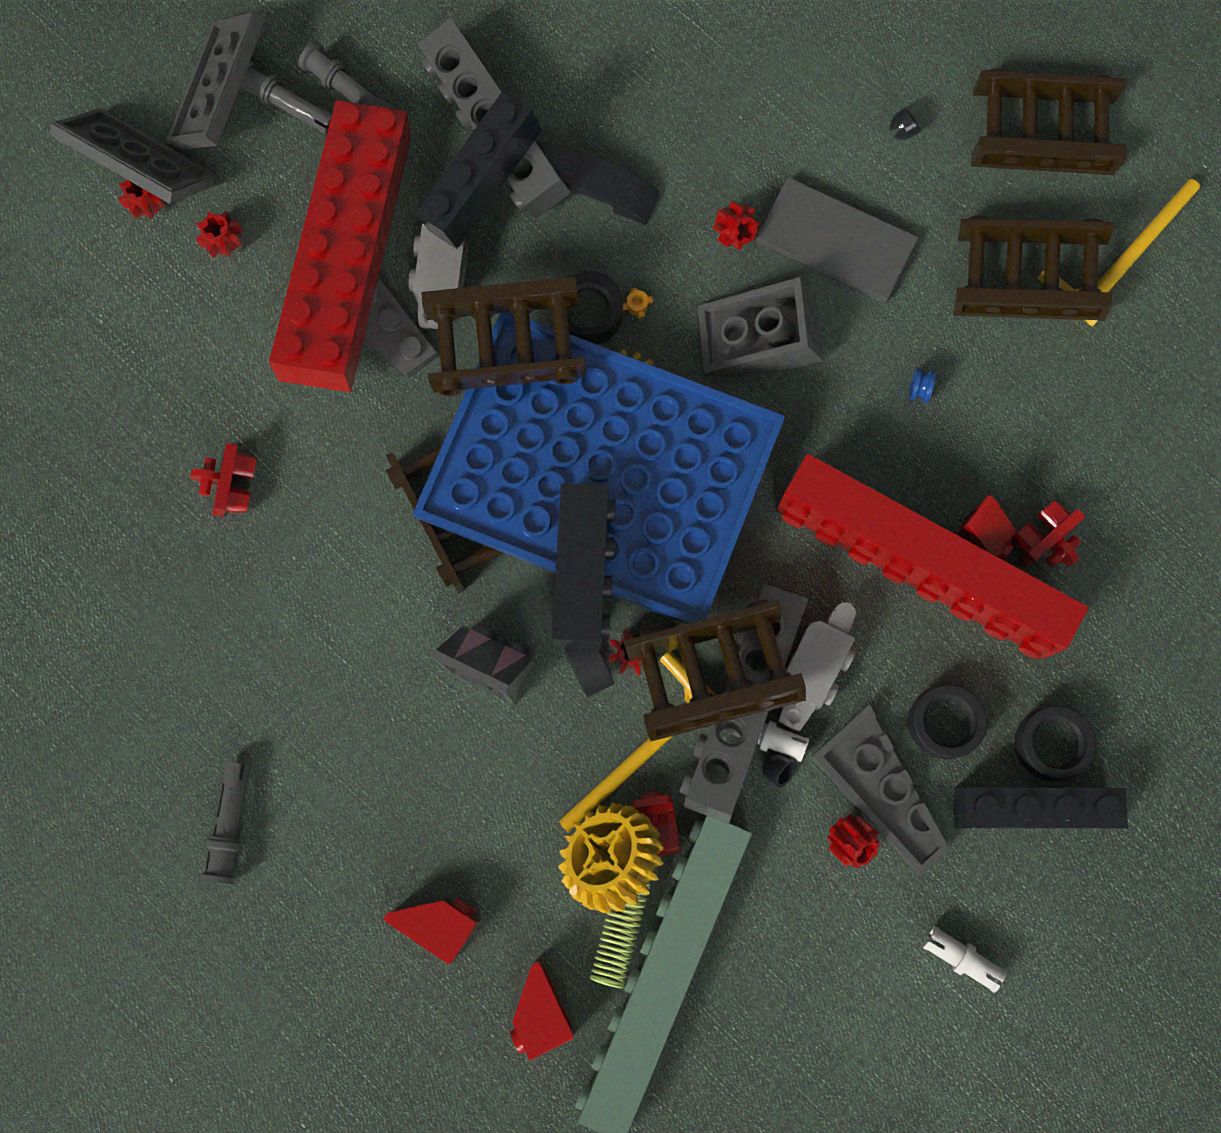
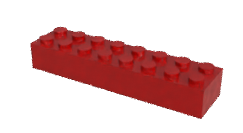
(341, 247)
(931, 560)

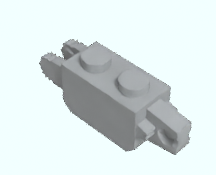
(437, 268)
(819, 657)

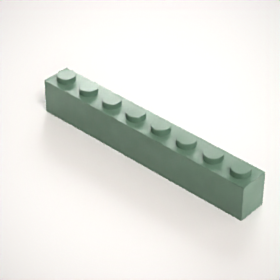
(664, 976)

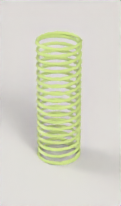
(609, 982)

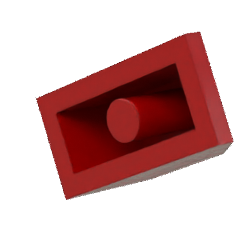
(988, 528)
(437, 926)
(540, 1016)

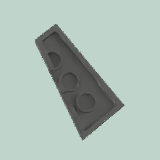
(395, 334)
(873, 779)

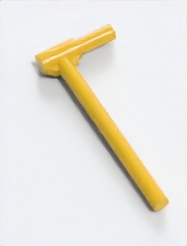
(1142, 242)
(633, 761)

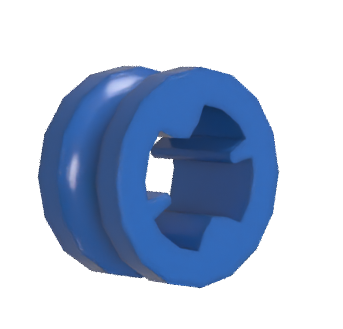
(921, 384)

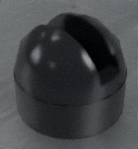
(906, 123)
(779, 770)

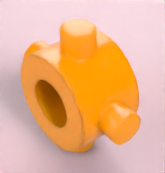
(637, 303)

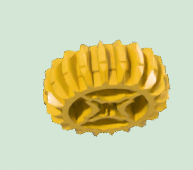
(590, 869)

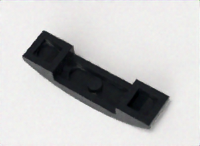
(602, 181)

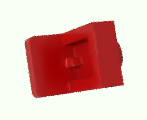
(663, 817)

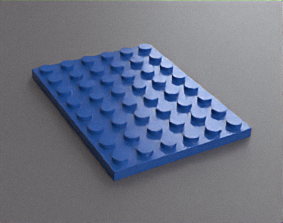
(665, 446)

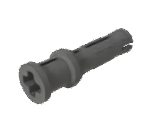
(335, 75)
(272, 92)
(223, 842)

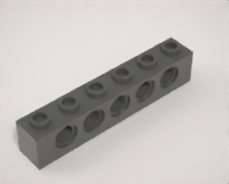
(446, 49)
(719, 798)

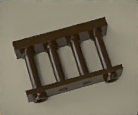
(1048, 155)
(1050, 300)
(482, 304)
(448, 571)
(742, 697)

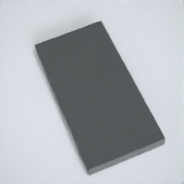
(215, 82)
(133, 155)
(836, 239)

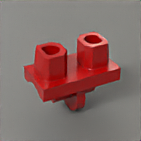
(232, 464)
(1059, 523)

